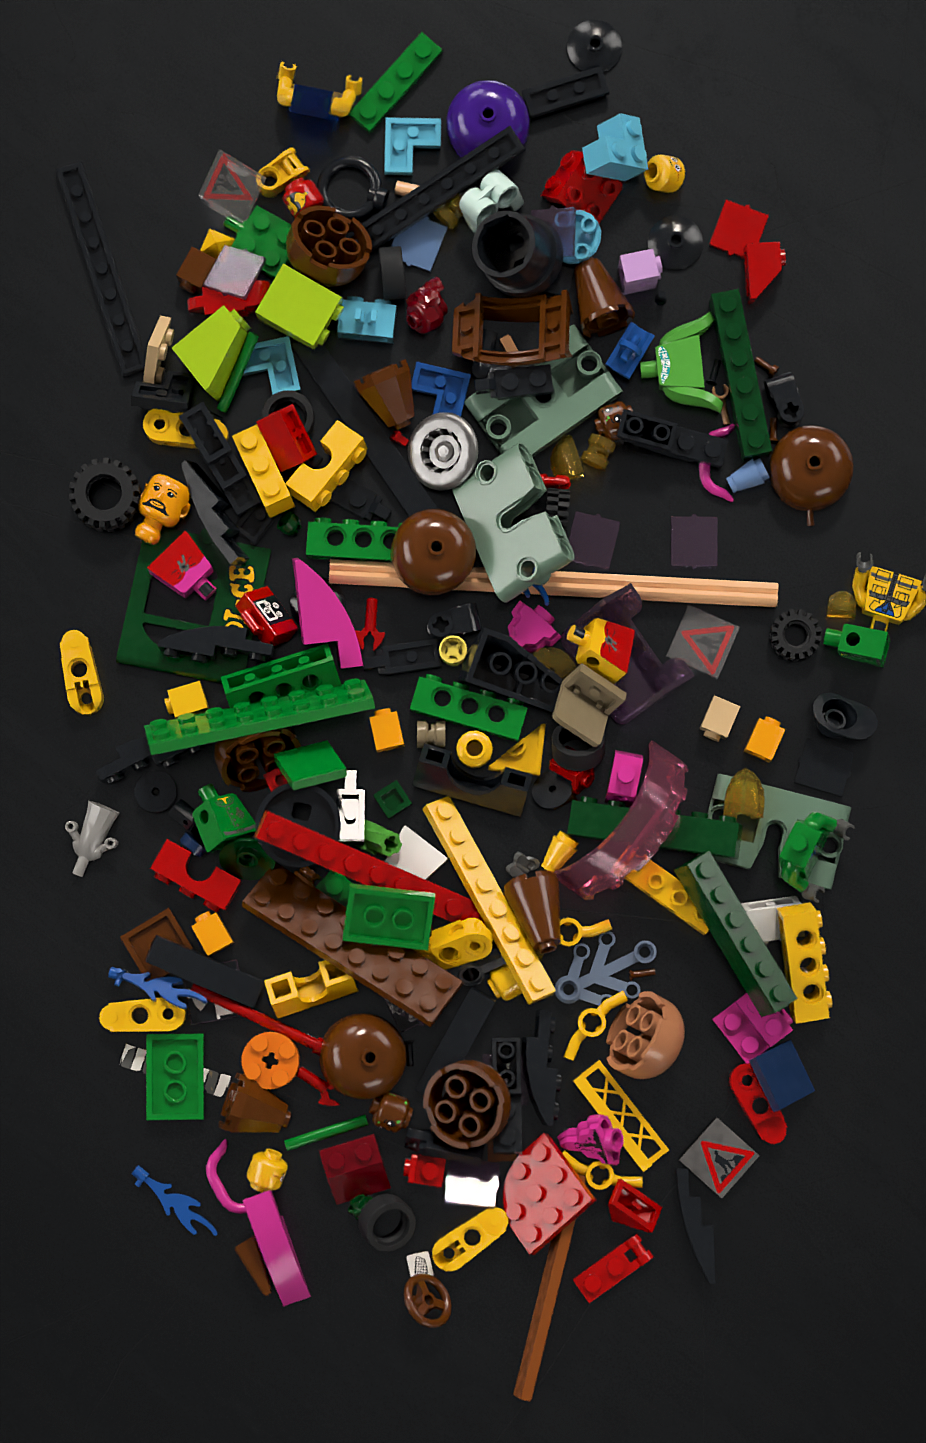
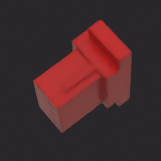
(396, 436)

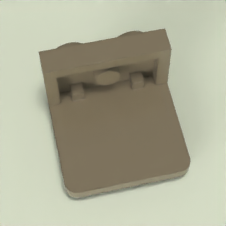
(585, 704)

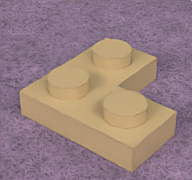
(157, 350)

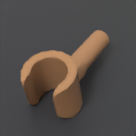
(725, 417)

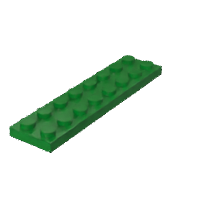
(258, 717)

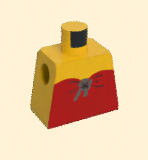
(603, 647)

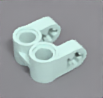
(494, 193)

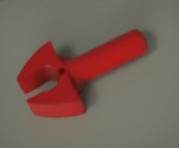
(370, 626)
(318, 1084)

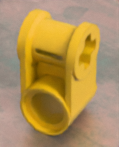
(285, 170)

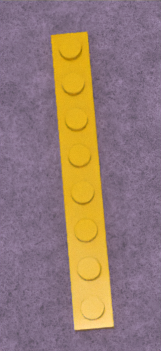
(489, 900)

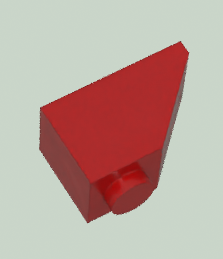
(762, 266)

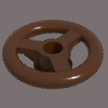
(424, 1301)

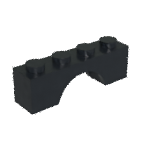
(442, 775)

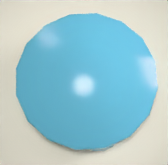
(586, 238)

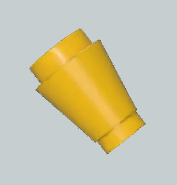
(559, 852)

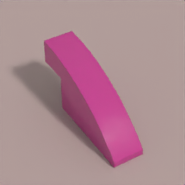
(323, 616)
(276, 1247)

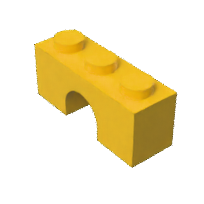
(263, 471)
(316, 486)
(297, 994)

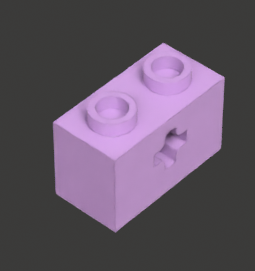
(639, 271)

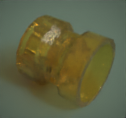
(450, 213)
(598, 451)

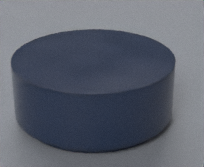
(192, 844)

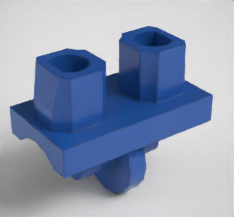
(629, 350)

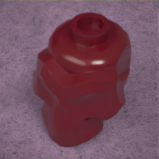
(426, 307)

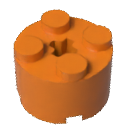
(262, 1046)

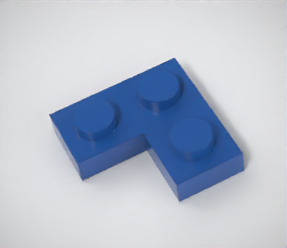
(445, 384)

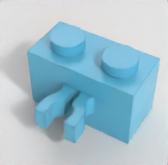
(367, 320)

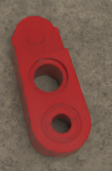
(213, 300)
(768, 1124)

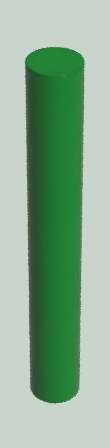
(237, 372)
(326, 1132)

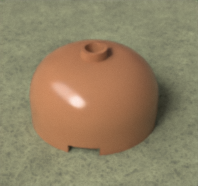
(656, 1046)

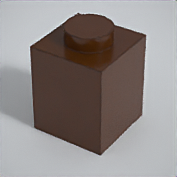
(195, 270)

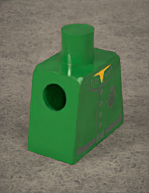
(871, 647)
(221, 819)

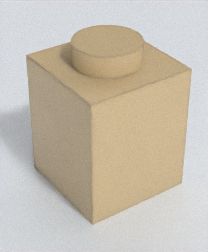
(719, 719)

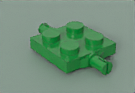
(264, 236)

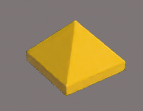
(215, 242)

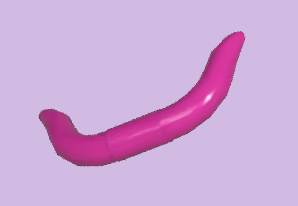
(704, 469)
(216, 1184)

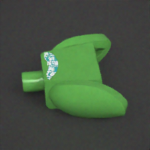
(680, 365)

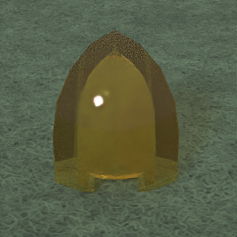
(566, 459)
(744, 796)

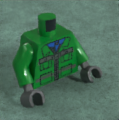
(804, 848)

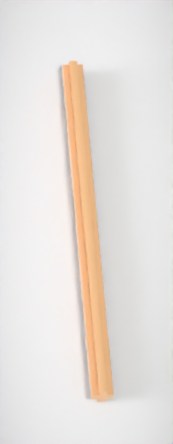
(582, 584)

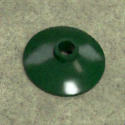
(245, 859)

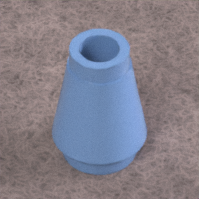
(748, 476)

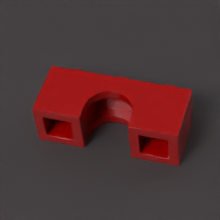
(173, 865)

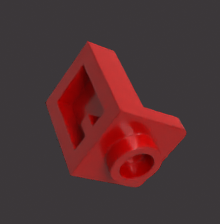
(579, 779)
(425, 1170)

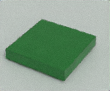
(310, 765)

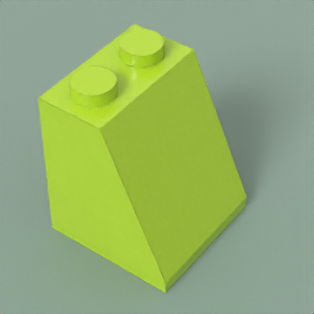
(299, 307)
(214, 349)

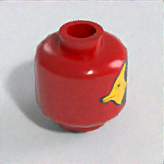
(301, 195)

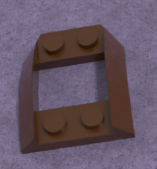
(553, 327)

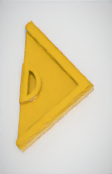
(524, 755)

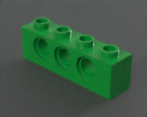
(321, 549)
(281, 676)
(508, 728)

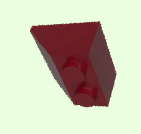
(355, 1168)

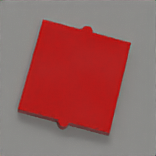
(737, 228)

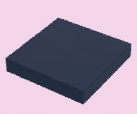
(782, 1075)

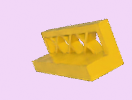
(601, 1108)

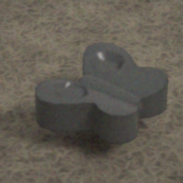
(522, 865)

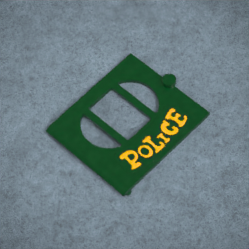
(232, 583)

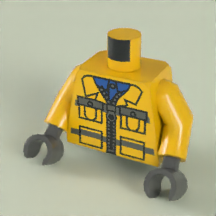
(887, 594)

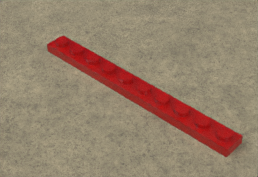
(359, 865)

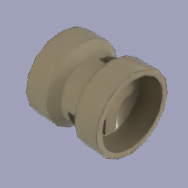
(431, 733)

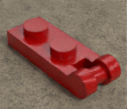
(612, 1268)

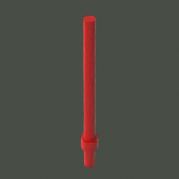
(260, 1018)

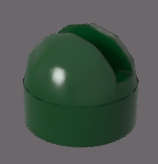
(289, 523)

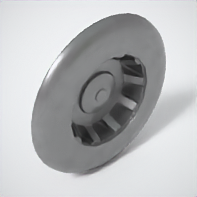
(452, 452)

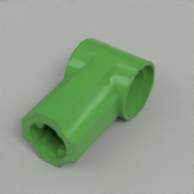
(379, 840)

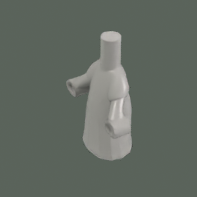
(95, 828)

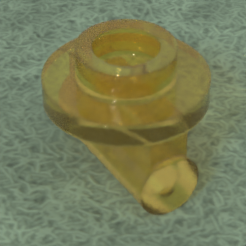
(842, 605)

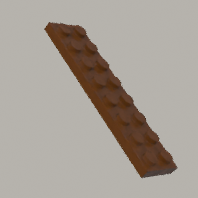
(318, 925)

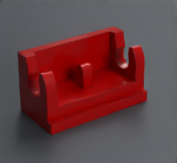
(286, 438)

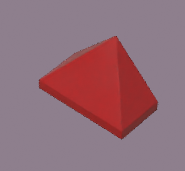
(633, 1208)

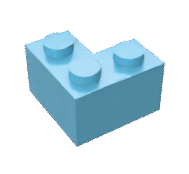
(618, 151)

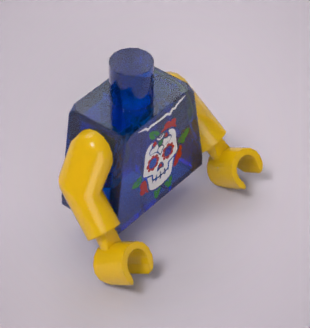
(313, 100)

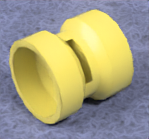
(453, 650)

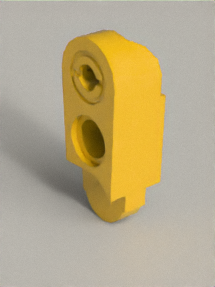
(171, 432)
(75, 650)
(458, 943)
(120, 1016)
(488, 1223)

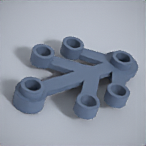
(599, 973)

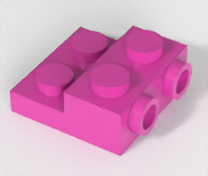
(748, 1030)

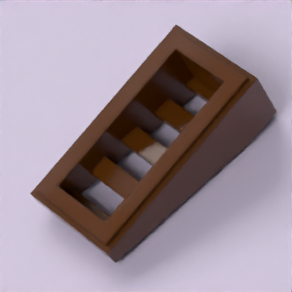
(252, 1258)

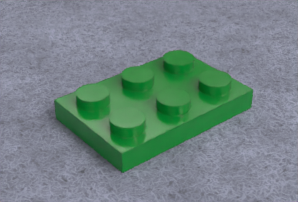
(388, 916)
(174, 1076)

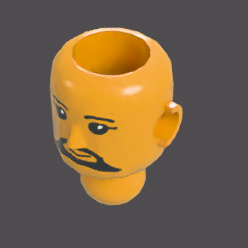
(162, 505)

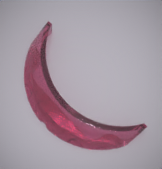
(637, 834)

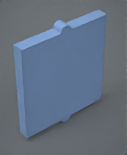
(421, 243)

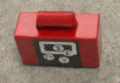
(266, 616)

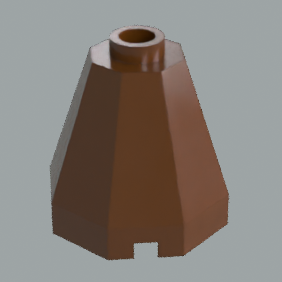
(389, 394)
(252, 1108)

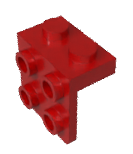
(580, 190)

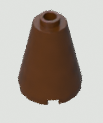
(600, 300)
(537, 908)

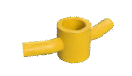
(584, 931)
(602, 1011)
(585, 1170)

